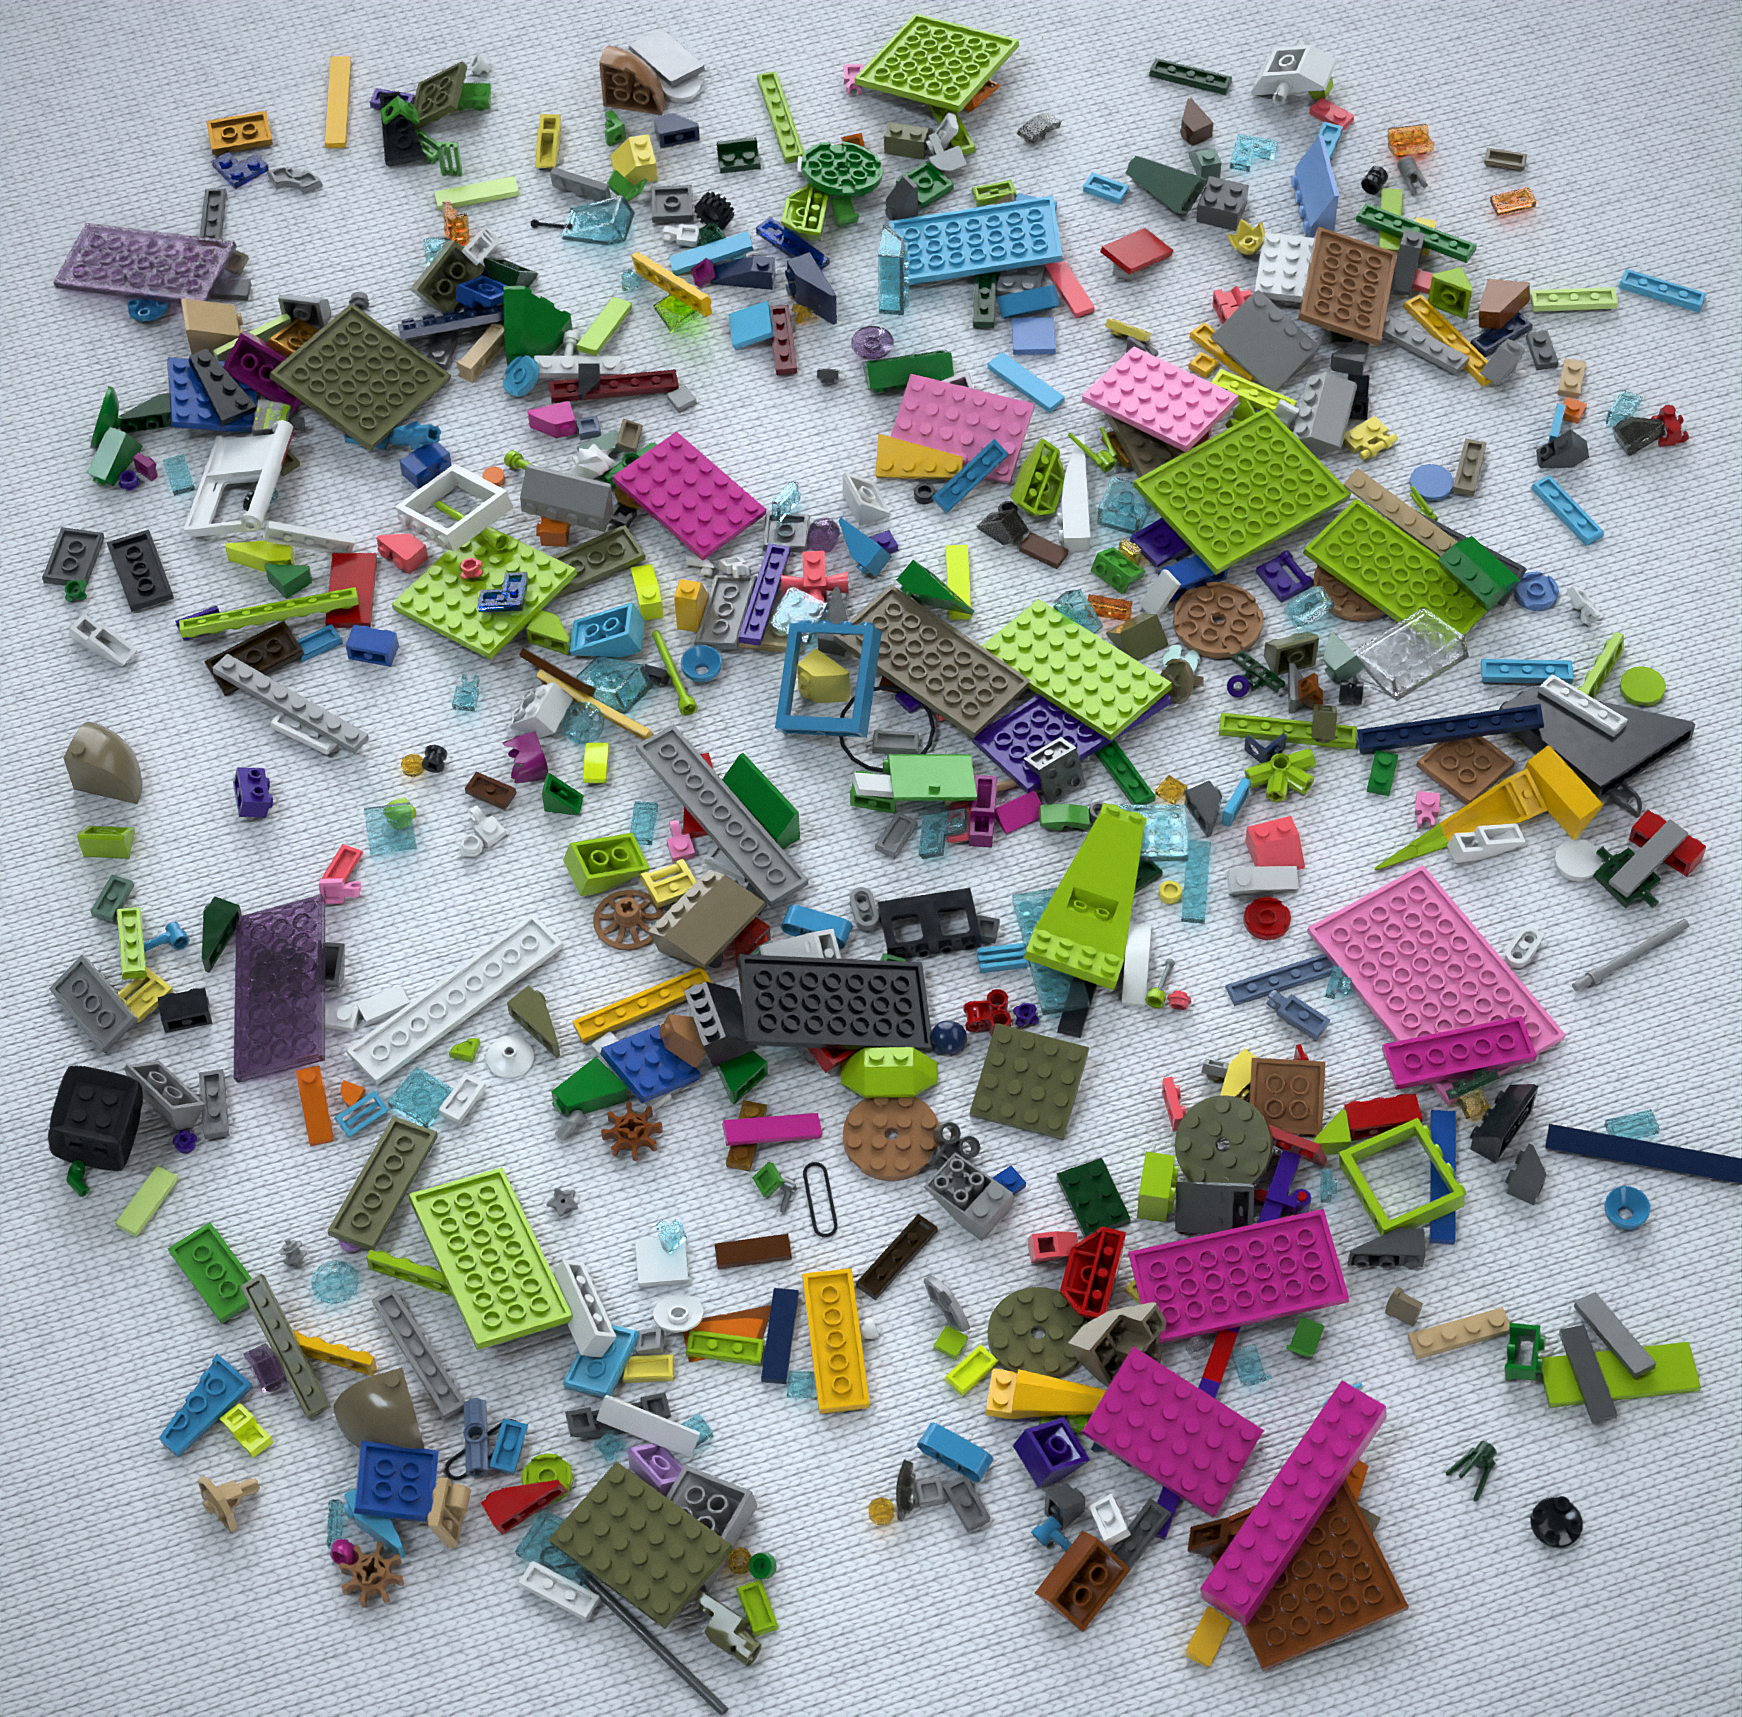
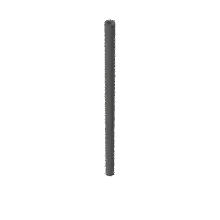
(656, 1646)

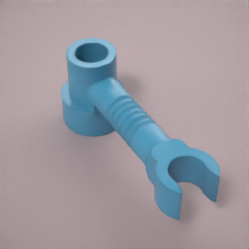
(174, 934)
(1050, 1531)

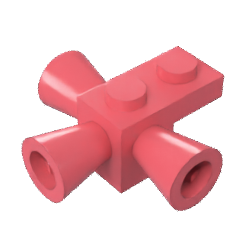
(814, 577)

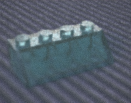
(893, 273)

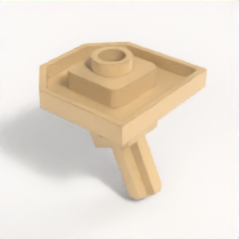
(225, 1498)

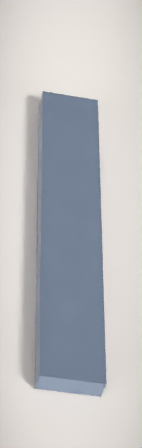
(1280, 979)

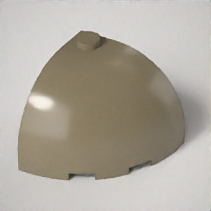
(103, 764)
(379, 1412)

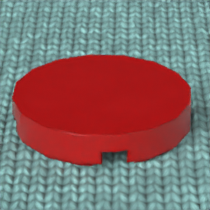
(1267, 918)

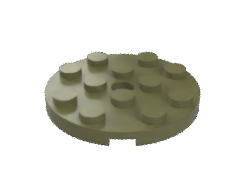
(1217, 1119)
(1038, 1310)

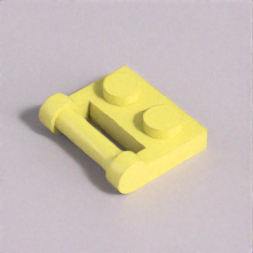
(671, 888)
(146, 998)

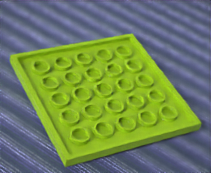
(937, 62)
(450, 603)

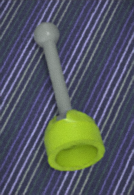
(1157, 992)

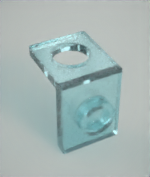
(1249, 1365)

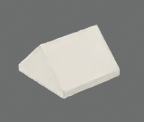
(863, 499)

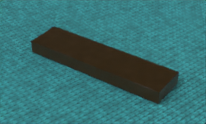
(896, 1256)

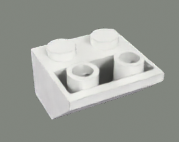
(541, 710)

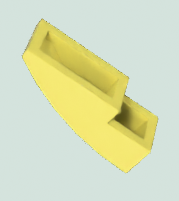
(548, 140)

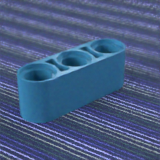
(1028, 301)
(803, 920)
(955, 1452)

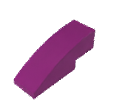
(983, 811)

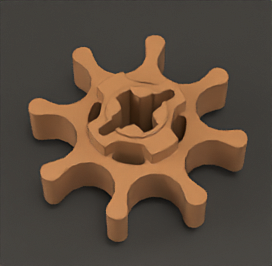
(377, 1581)

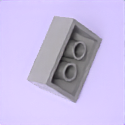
(167, 1094)

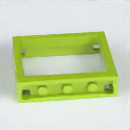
(1420, 1215)

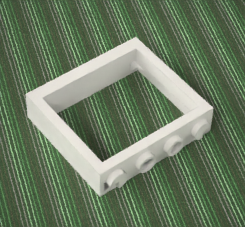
(495, 506)

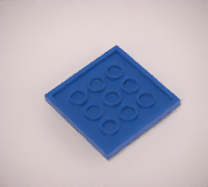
(192, 408)

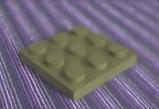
(439, 94)

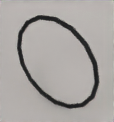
(877, 689)

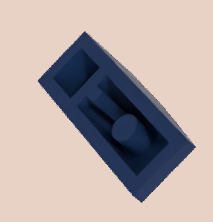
(746, 272)

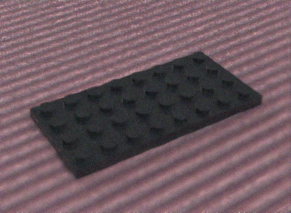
(833, 1003)

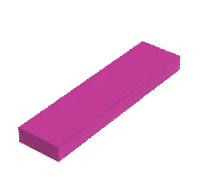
(772, 1129)

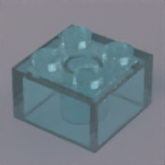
(1122, 507)

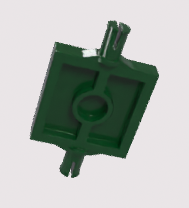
(1612, 865)

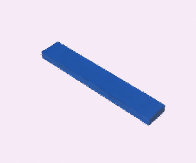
(1444, 1134)

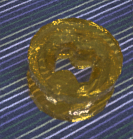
(735, 1553)

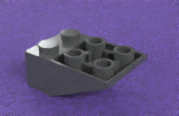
(1213, 1206)

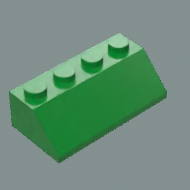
(897, 370)
(763, 801)

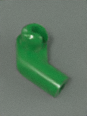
(75, 1178)

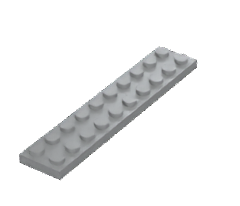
(722, 815)

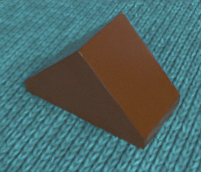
(1210, 1537)

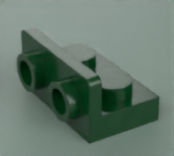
(738, 155)

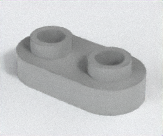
(865, 910)

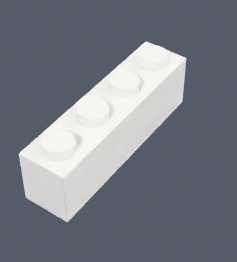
(589, 1321)

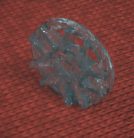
(583, 722)
(334, 1282)

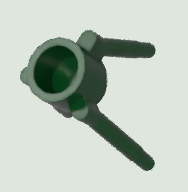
(1481, 1457)

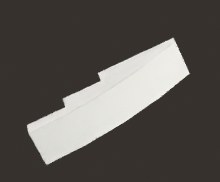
(480, 245)

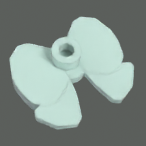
(1174, 653)

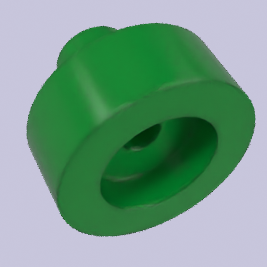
(762, 1566)

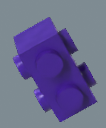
(252, 792)

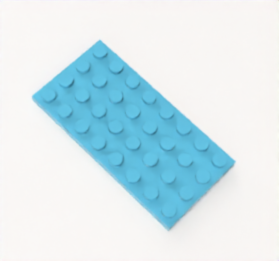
(980, 239)

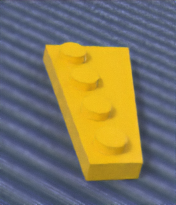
(913, 461)

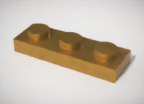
(742, 1156)

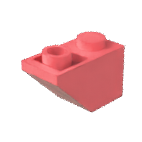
(402, 550)
(1051, 1245)

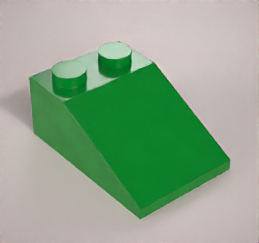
(927, 587)

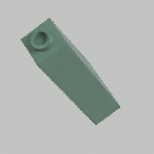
(1168, 184)

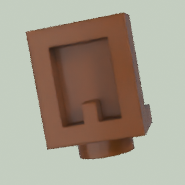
(1309, 691)

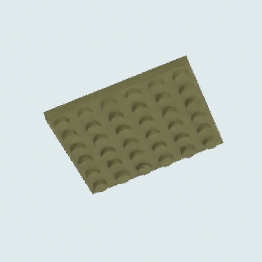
(360, 376)

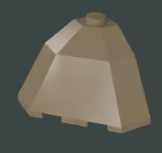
(1109, 1338)

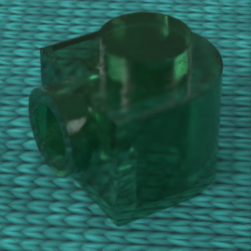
(710, 233)

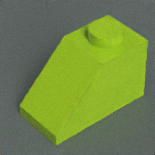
(548, 632)

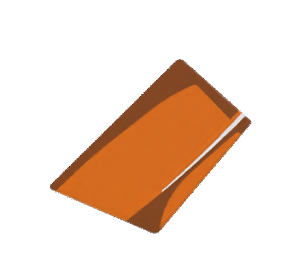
(742, 1323)

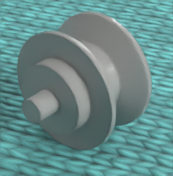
(292, 1252)

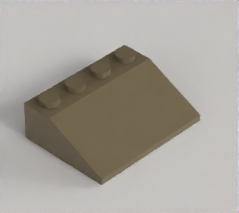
(706, 919)

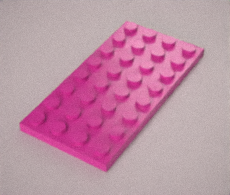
(1241, 1275)

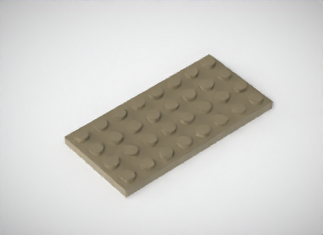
(937, 662)

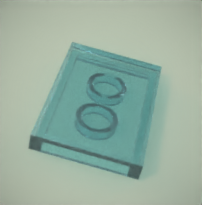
(537, 1547)

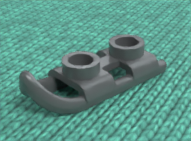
(1622, 797)

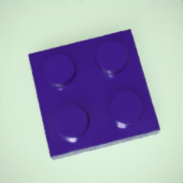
(1159, 543)

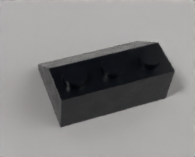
(1503, 1120)

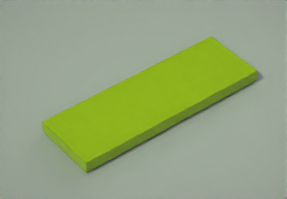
(1673, 1374)

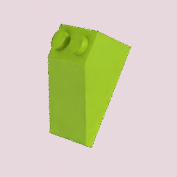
(604, 862)

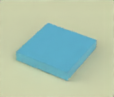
(751, 325)

